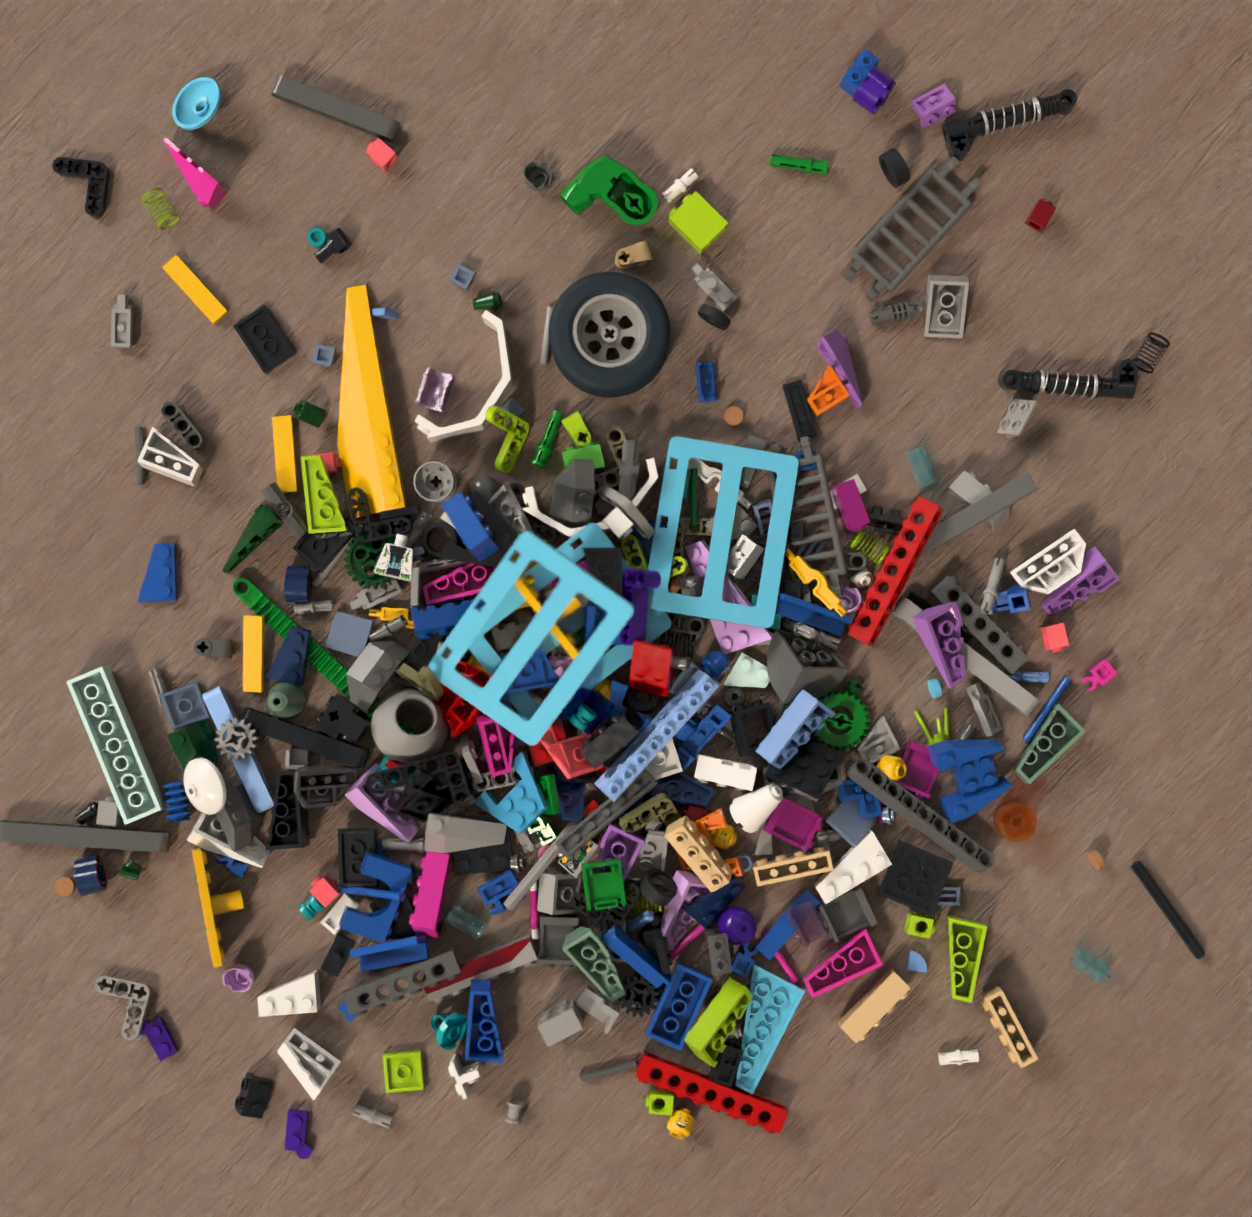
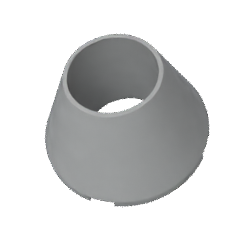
(394, 741)

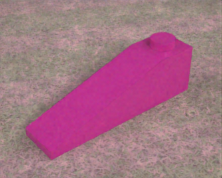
(201, 183)

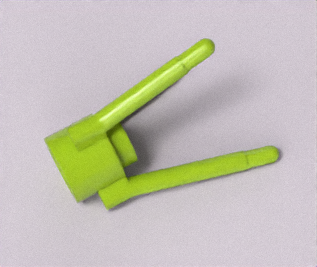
(940, 736)

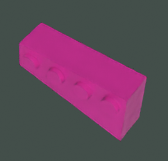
(458, 585)
(431, 894)
(845, 964)

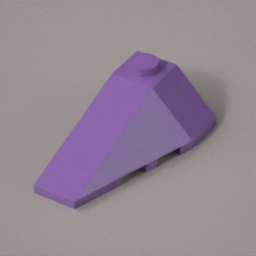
(619, 845)

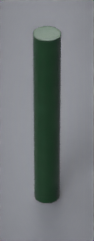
(694, 496)

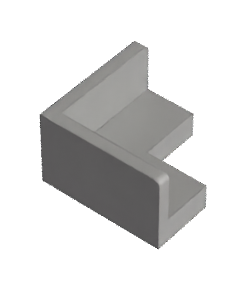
(598, 1007)

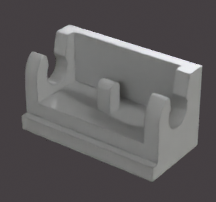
(743, 557)

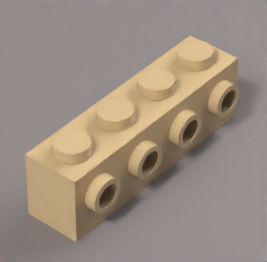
(698, 853)
(792, 867)
(874, 1005)
(1009, 1027)

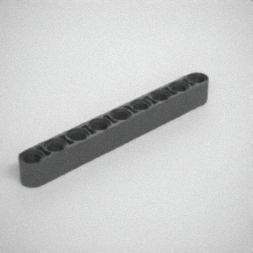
(84, 836)
(975, 852)

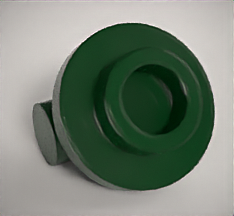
(854, 685)
(130, 870)

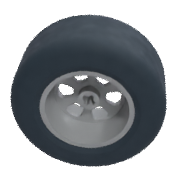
(625, 297)

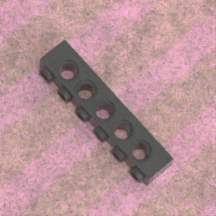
(981, 636)
(358, 1007)

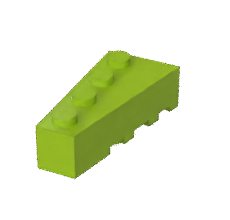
(965, 951)
(718, 1021)

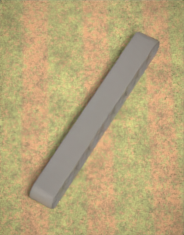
(979, 666)

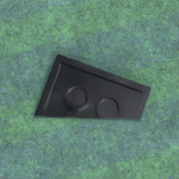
(606, 566)

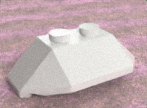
(1052, 565)

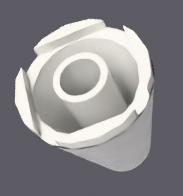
(756, 807)

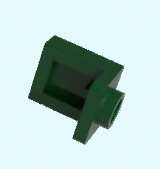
(308, 413)

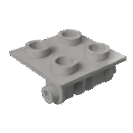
(1016, 417)

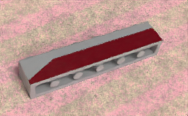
(486, 966)

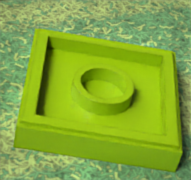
(403, 1071)

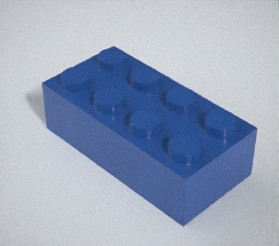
(678, 1005)

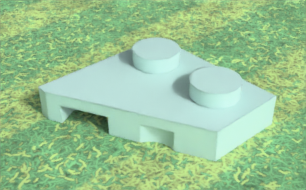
(748, 673)

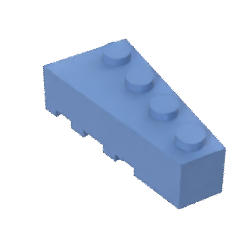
(793, 729)

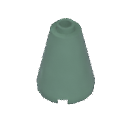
(286, 700)

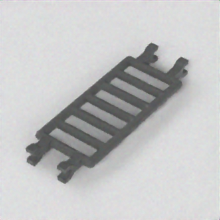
(928, 244)
(833, 533)

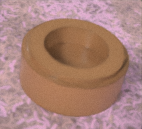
(733, 416)
(1096, 859)
(65, 886)

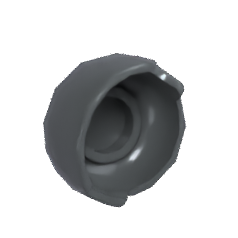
(537, 176)
(484, 485)

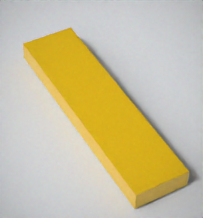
(195, 289)
(285, 453)
(253, 653)

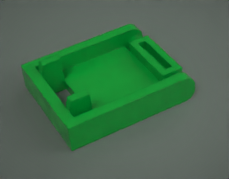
(605, 886)

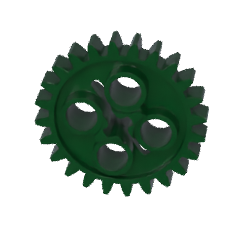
(354, 563)

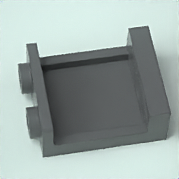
(846, 914)
(552, 936)
(718, 951)

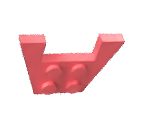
(568, 754)

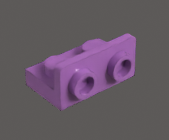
(934, 105)

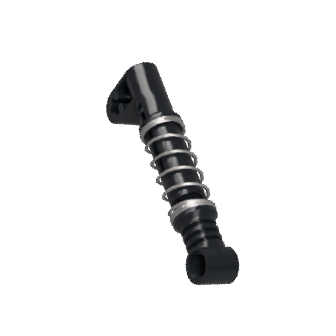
(984, 123)
(1091, 386)

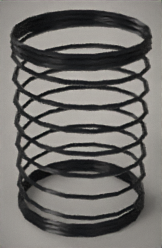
(1155, 343)
(692, 643)

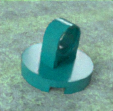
(450, 1030)

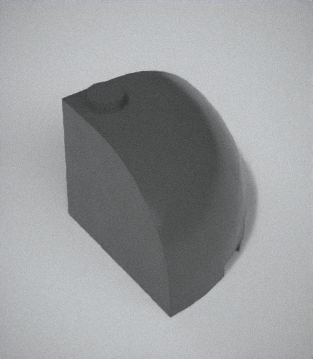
(801, 665)

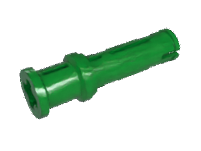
(808, 165)
(544, 448)

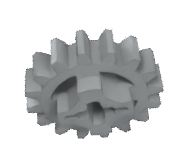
(233, 731)

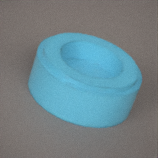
(934, 688)

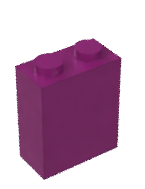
(850, 506)

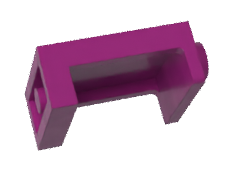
(920, 771)
(794, 824)

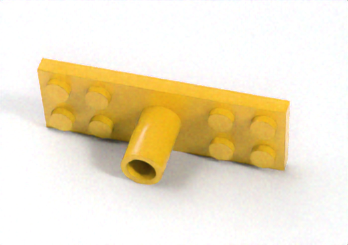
(532, 595)
(213, 906)

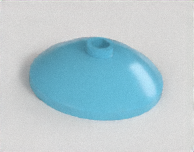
(196, 103)

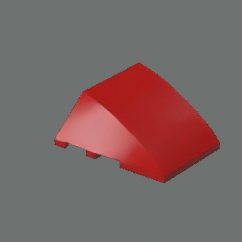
(456, 710)

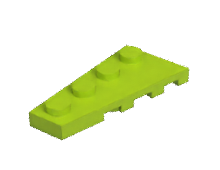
(320, 498)

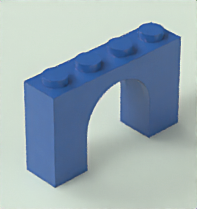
(378, 924)

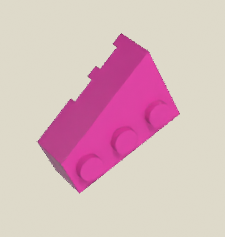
(496, 744)

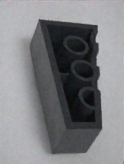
(289, 819)

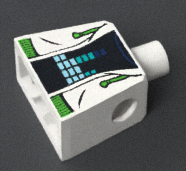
(396, 560)

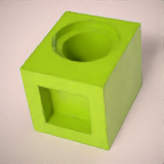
(912, 921)
(666, 1108)

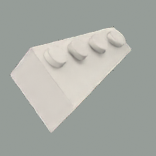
(853, 868)

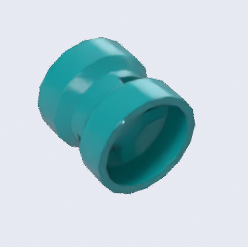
(582, 717)
(310, 907)

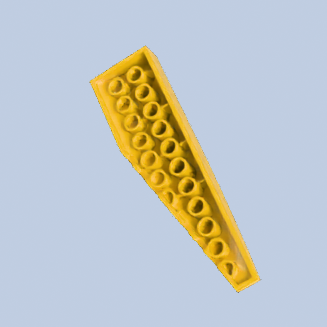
(365, 423)

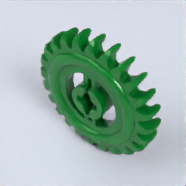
(857, 724)

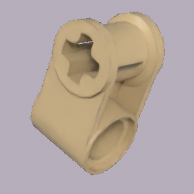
(636, 255)

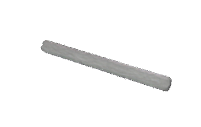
(537, 870)

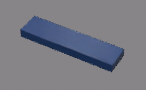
(781, 930)

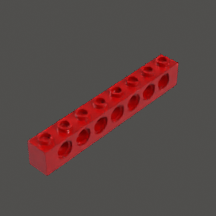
(905, 566)
(771, 1124)

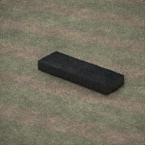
(799, 409)

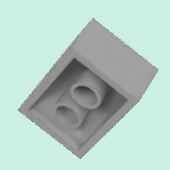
(945, 306)

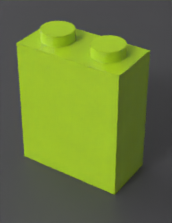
(697, 222)

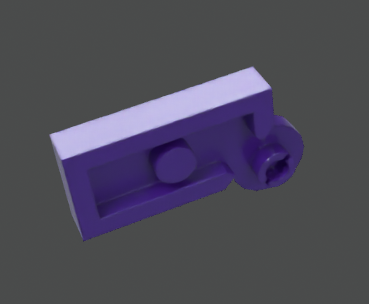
(159, 1038)
(296, 1133)

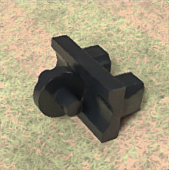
(883, 523)

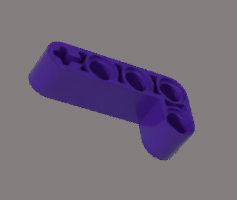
(636, 591)

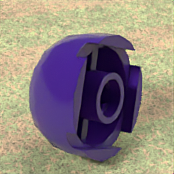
(738, 925)

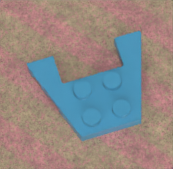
(521, 804)

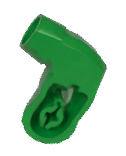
(615, 187)

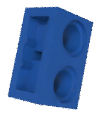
(858, 72)

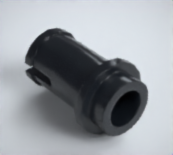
(87, 813)

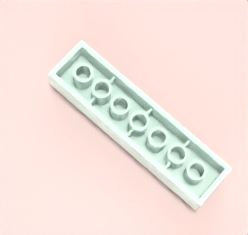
(116, 744)

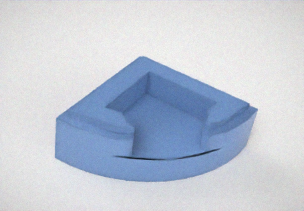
(384, 313)
(916, 962)

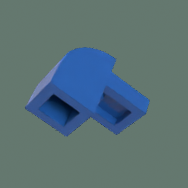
(1012, 599)

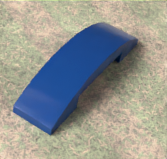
(706, 729)

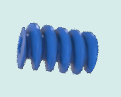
(176, 802)

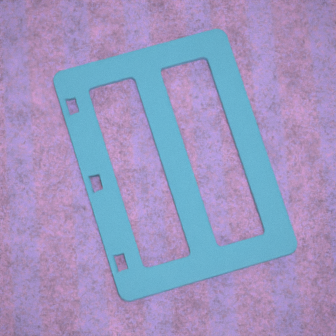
(733, 460)
(592, 537)
(572, 581)

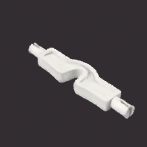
(706, 474)

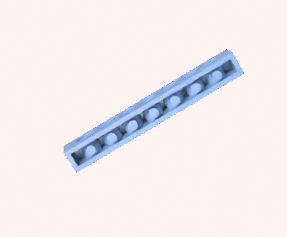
(656, 735)

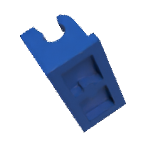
(706, 382)

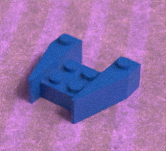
(973, 775)

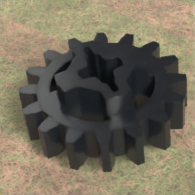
(631, 1000)

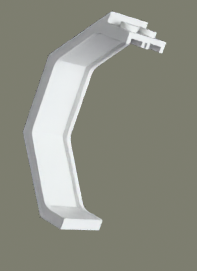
(437, 433)
(533, 509)

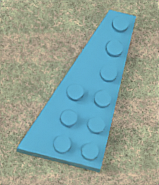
(764, 1023)

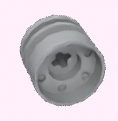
(427, 474)

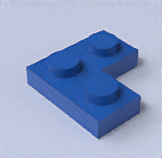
(868, 804)

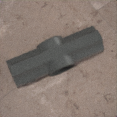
(629, 468)
(293, 519)

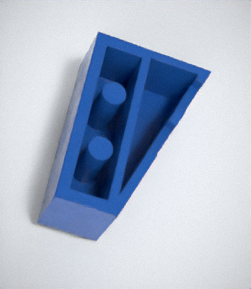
(470, 526)

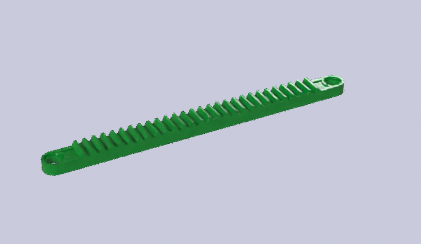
(317, 655)

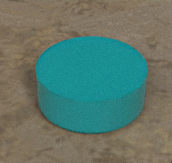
(317, 237)

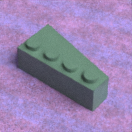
(1049, 743)

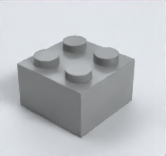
(560, 1022)

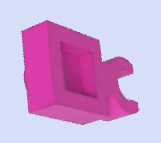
(1100, 673)

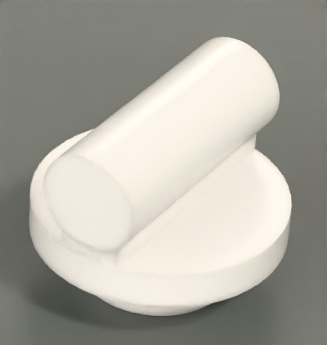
(861, 578)

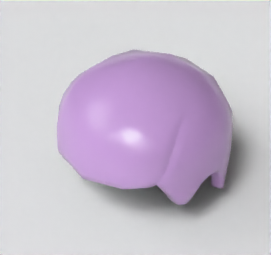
(850, 599)
(239, 978)

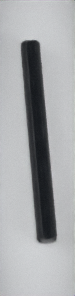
(1168, 910)

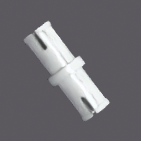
(680, 185)
(958, 1057)

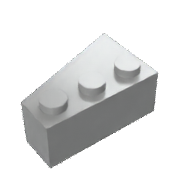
(969, 490)

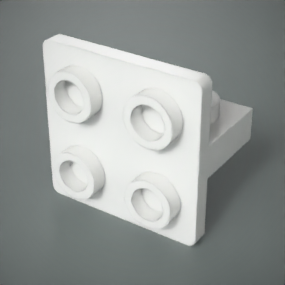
(464, 1075)

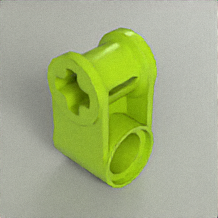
(576, 428)

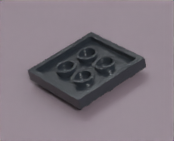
(807, 770)
(486, 858)
(915, 878)

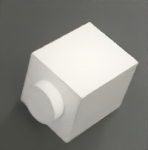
(618, 523)

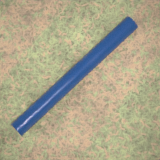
(1046, 709)
(373, 893)

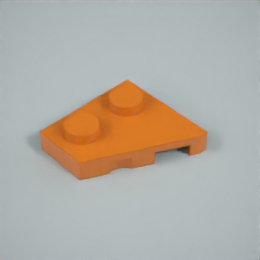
(827, 392)

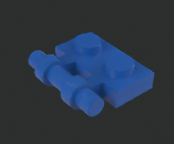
(498, 888)

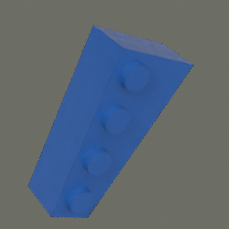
(439, 620)
(483, 1030)

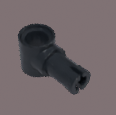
(336, 243)

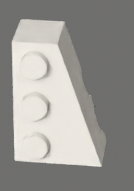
(167, 459)
(725, 772)
(293, 997)
(308, 1062)

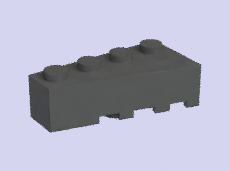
(507, 635)

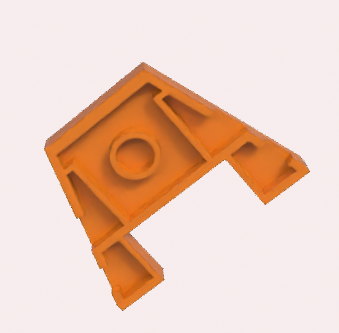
(709, 822)

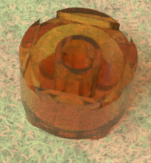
(1025, 821)

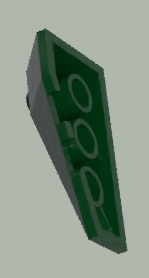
(258, 529)
(194, 742)

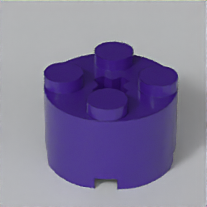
(873, 90)

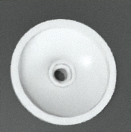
(204, 786)

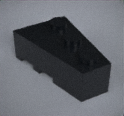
(612, 737)

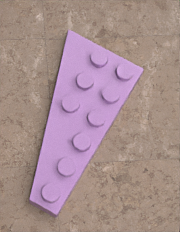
(729, 635)

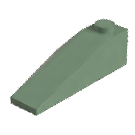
(593, 959)

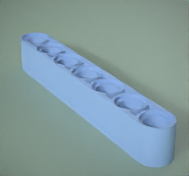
(247, 768)

